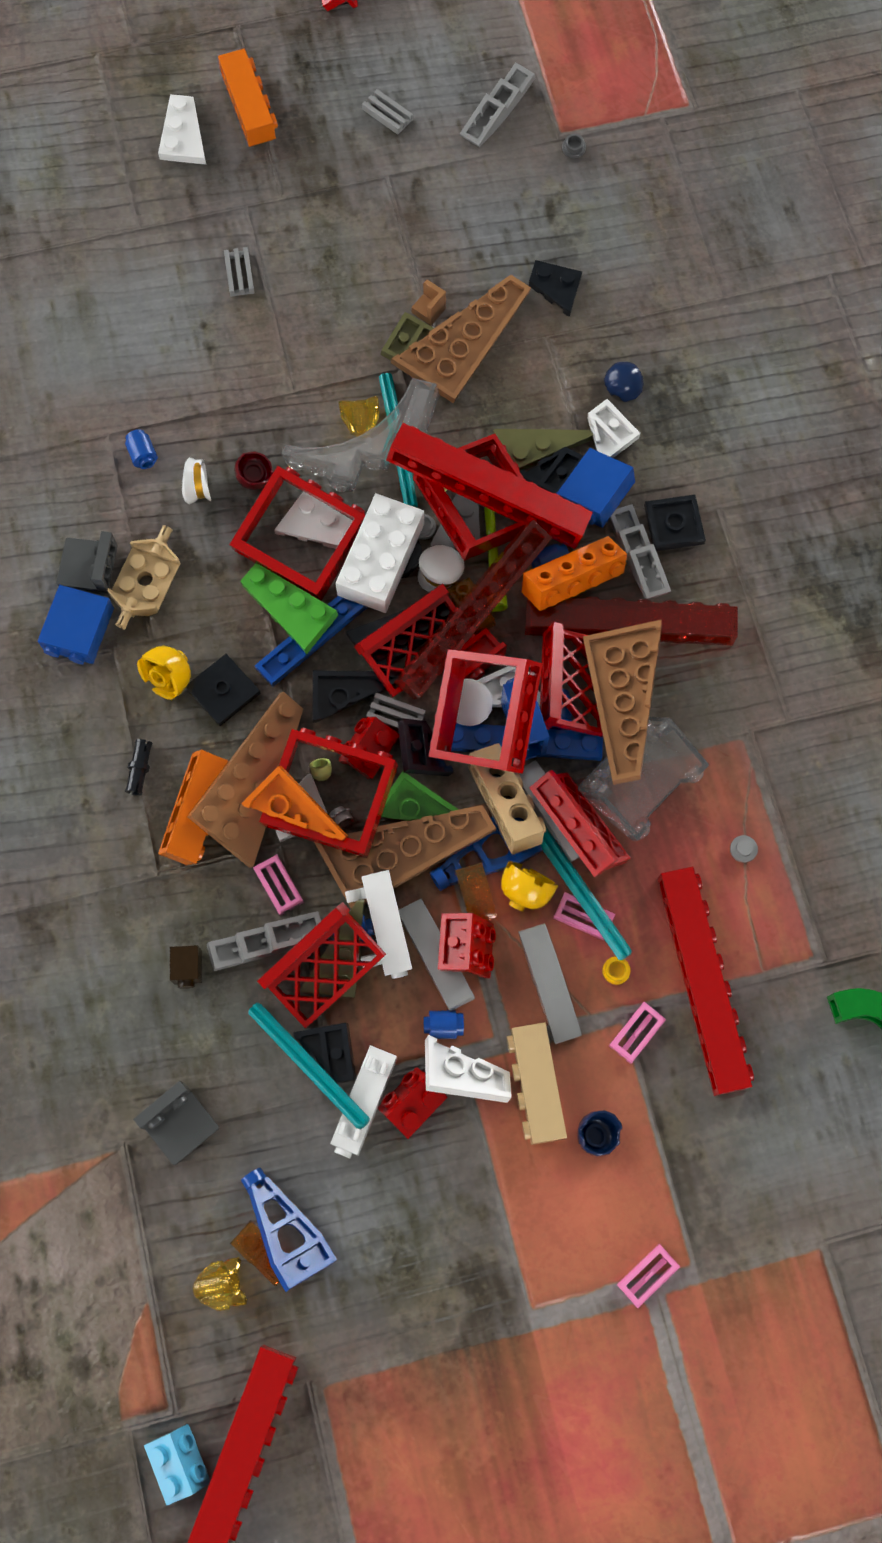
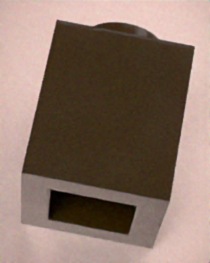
(186, 966)

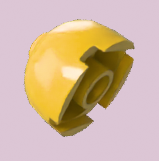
(166, 670)
(526, 887)

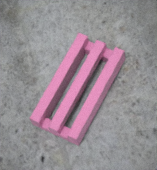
(289, 904)
(574, 923)
(622, 1051)
(639, 1267)

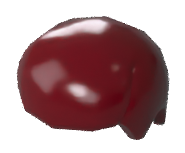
(253, 470)

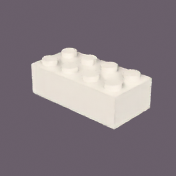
(380, 553)

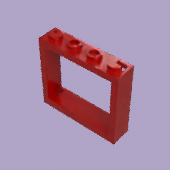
(450, 517)
(320, 587)
(519, 713)
(354, 751)

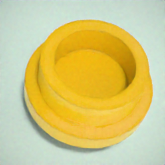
(616, 971)

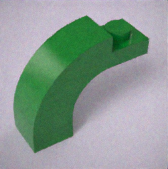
(856, 1004)

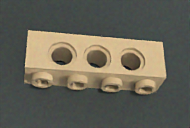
(517, 834)

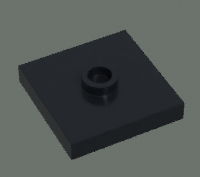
(674, 522)
(223, 689)

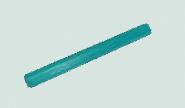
(405, 477)
(585, 897)
(309, 1066)

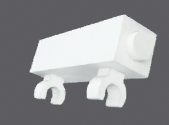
(386, 922)
(367, 1095)

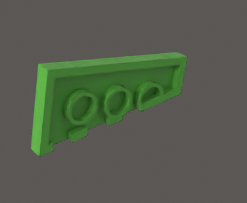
(294, 609)

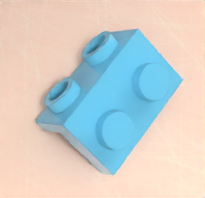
(177, 1464)

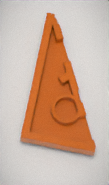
(284, 798)

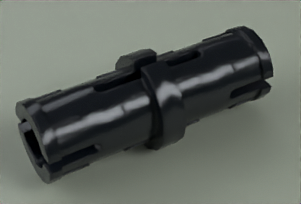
(138, 767)

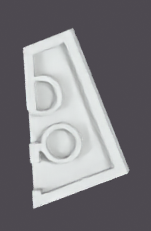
(181, 132)
(314, 522)
(462, 1076)

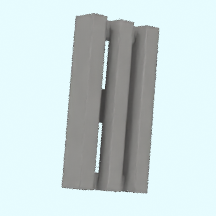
(390, 108)
(237, 255)
(378, 698)

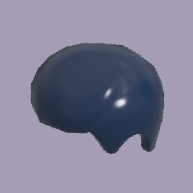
(624, 381)
(599, 1133)

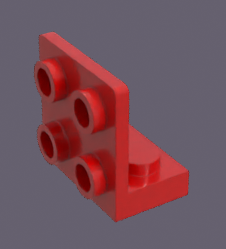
(466, 944)

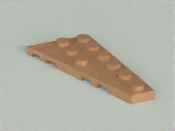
(461, 342)
(623, 681)
(220, 807)
(408, 847)

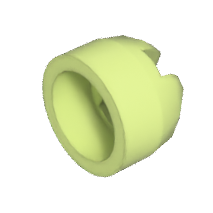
(321, 769)

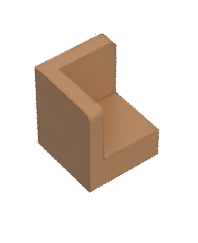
(431, 303)

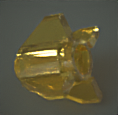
(360, 415)
(220, 1285)

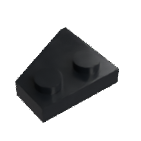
(553, 470)

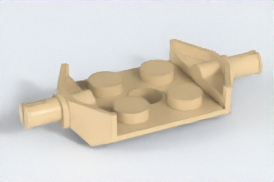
(146, 558)

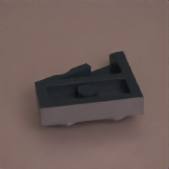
(556, 284)
(415, 748)
(330, 1049)

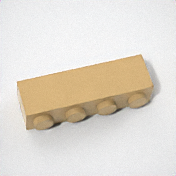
(538, 1084)

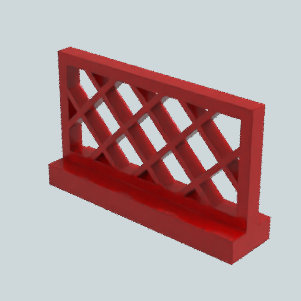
(397, 626)
(551, 682)
(579, 822)
(301, 952)

